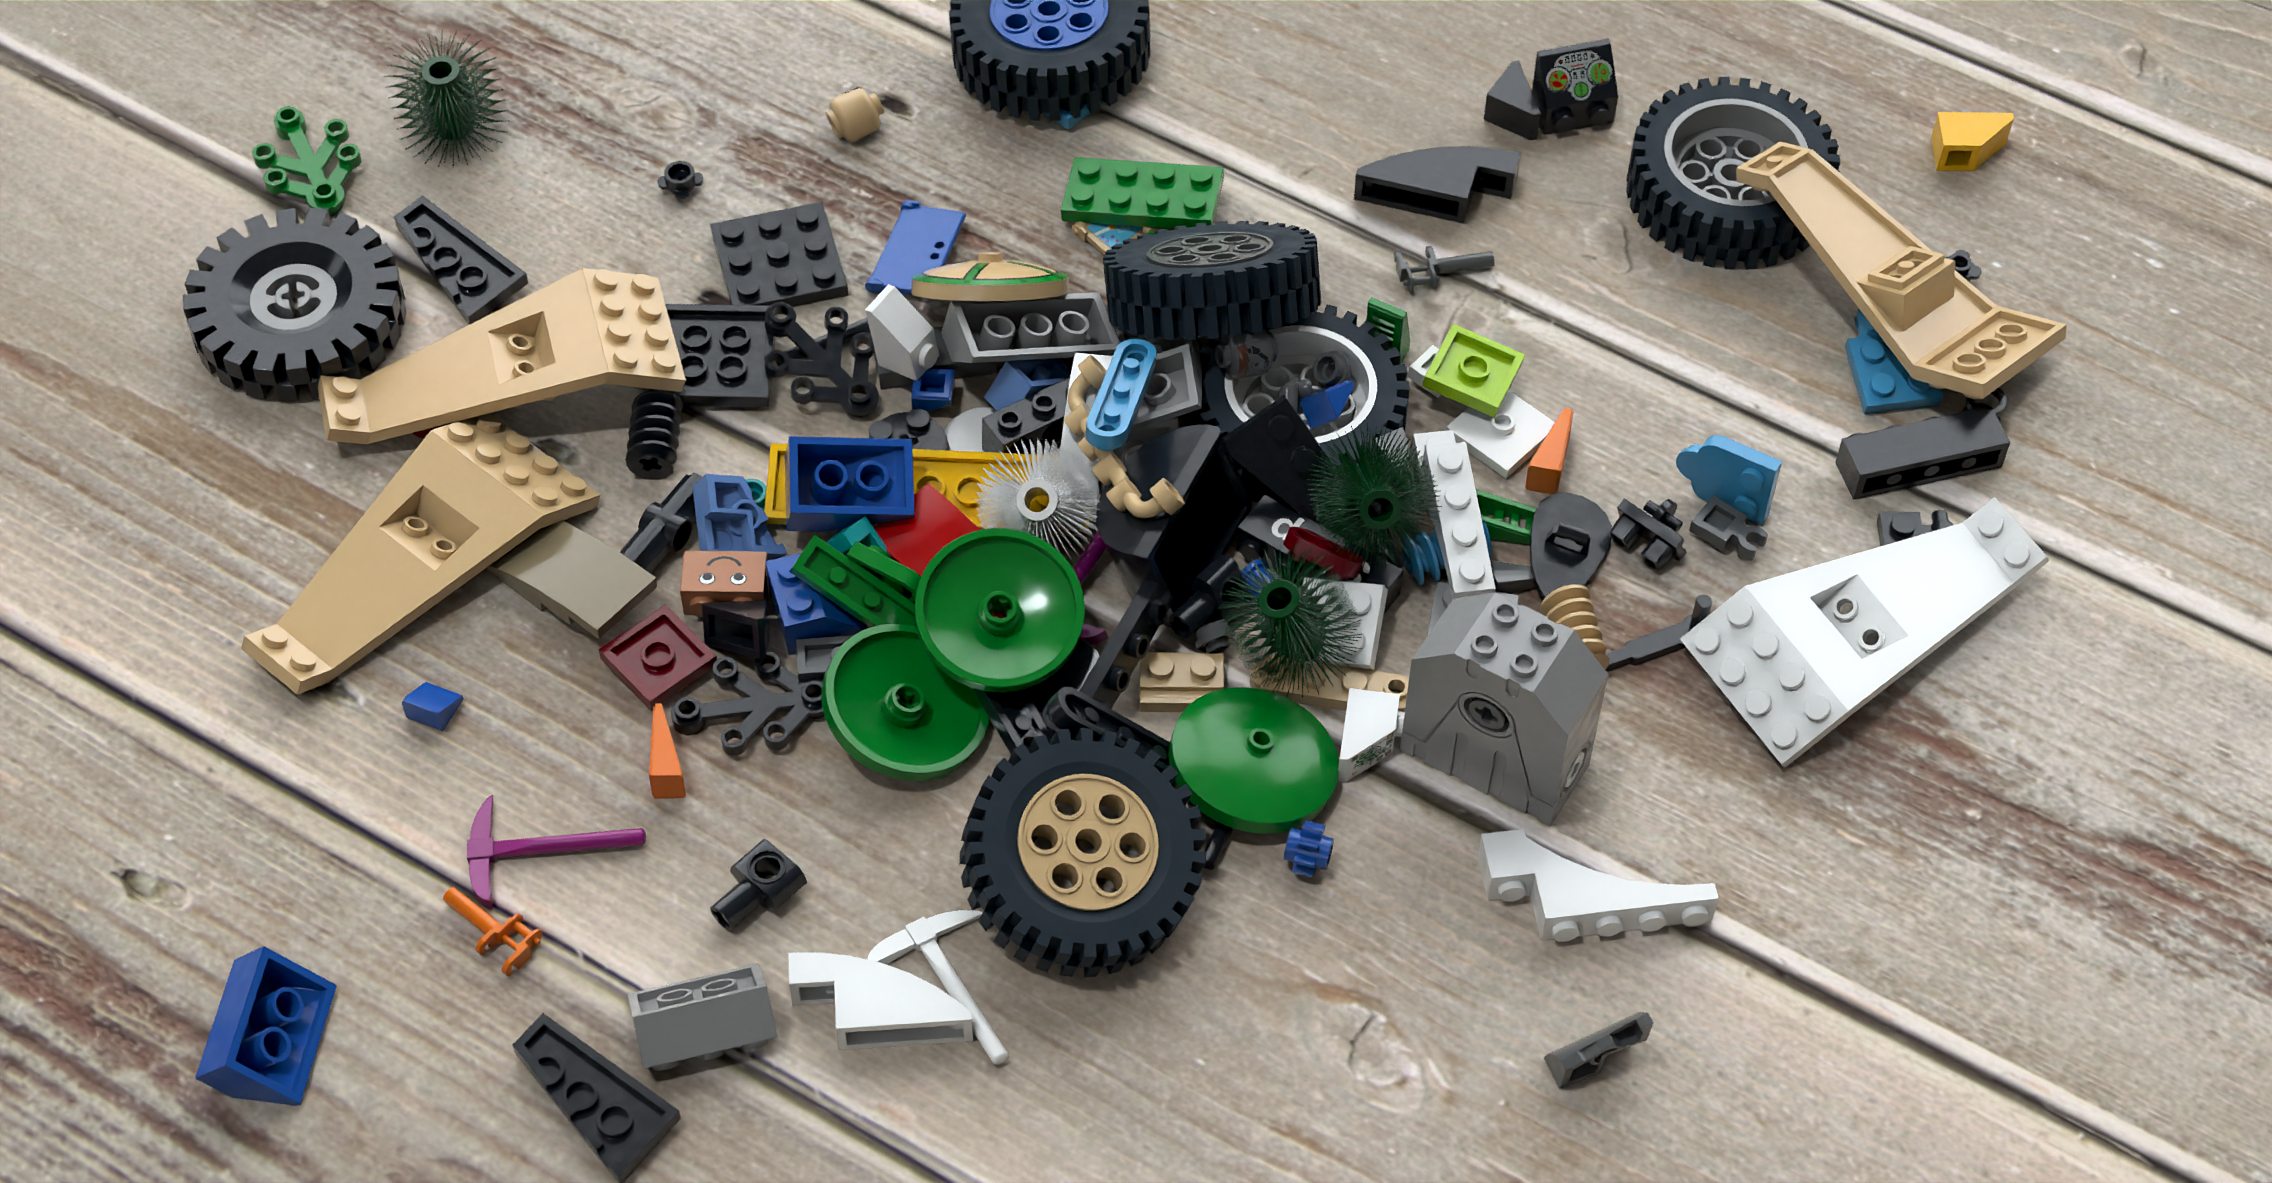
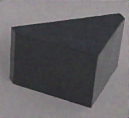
(1512, 104)
(737, 627)

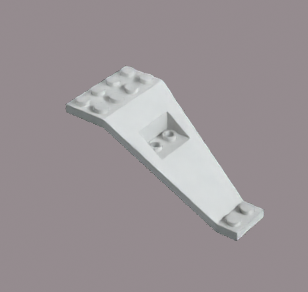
(1806, 668)

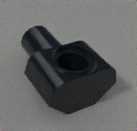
(1207, 599)
(753, 890)

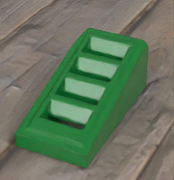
(1392, 323)
(1501, 507)

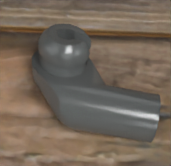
(1296, 390)

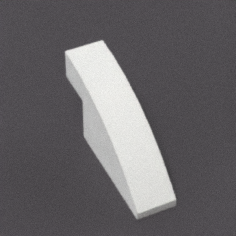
(877, 1002)

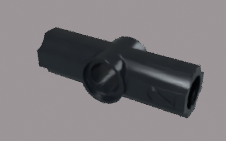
(664, 526)

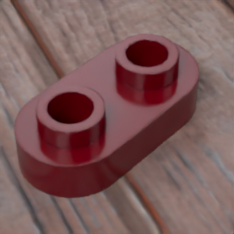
(1307, 539)

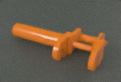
(495, 931)

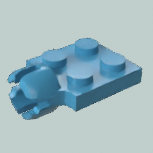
(1881, 377)

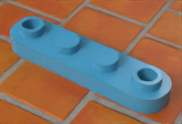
(1121, 394)

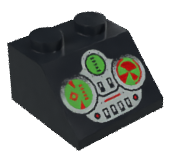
(1575, 86)

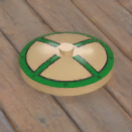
(989, 280)

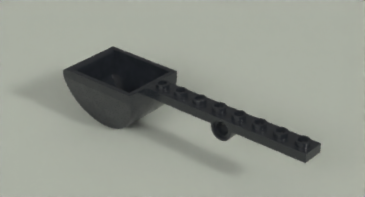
(1167, 551)

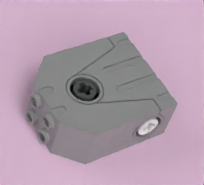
(1505, 703)

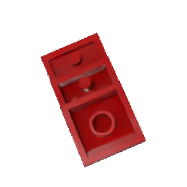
(934, 525)

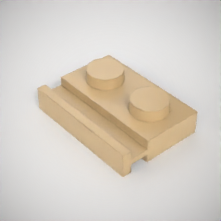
(1177, 679)

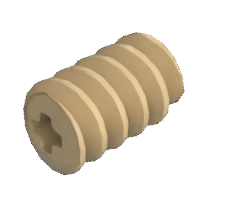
(1573, 609)

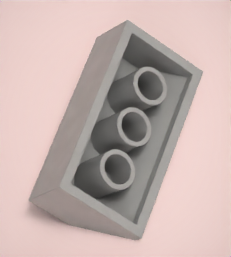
(1028, 329)

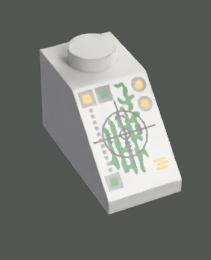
(1368, 731)

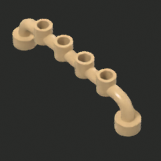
(1110, 468)

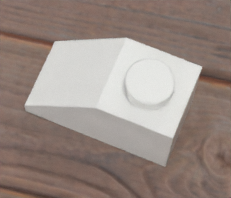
(901, 335)

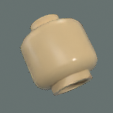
(855, 114)

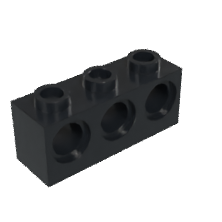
(1032, 417)

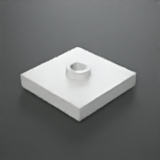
(1504, 440)

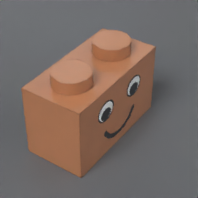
(722, 578)

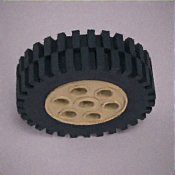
(1082, 922)

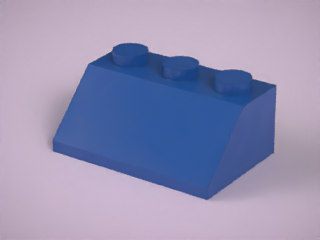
(266, 1029)

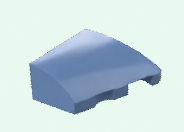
(730, 517)

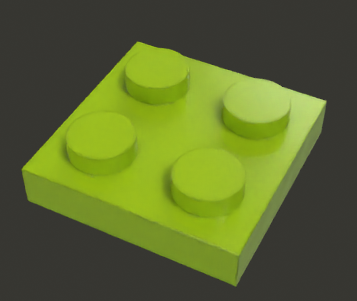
(1473, 370)

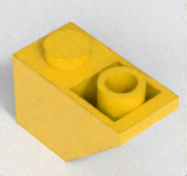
(1968, 138)

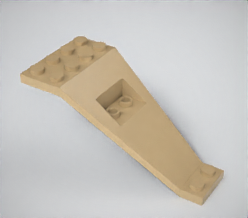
(1908, 293)
(548, 344)
(435, 526)

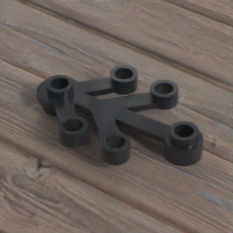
(822, 363)
(758, 705)

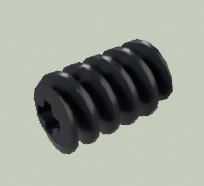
(654, 434)

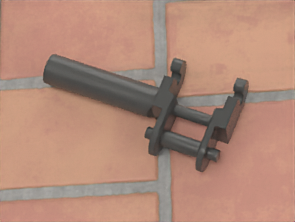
(1439, 266)

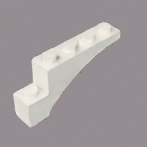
(1460, 524)
(1583, 901)

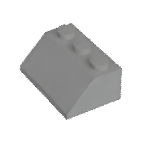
(702, 1017)

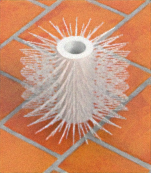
(1042, 481)

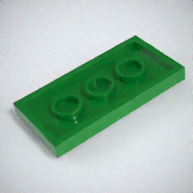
(1141, 193)

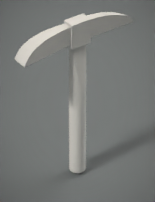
(923, 937)

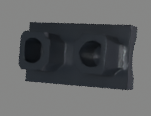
(1663, 542)

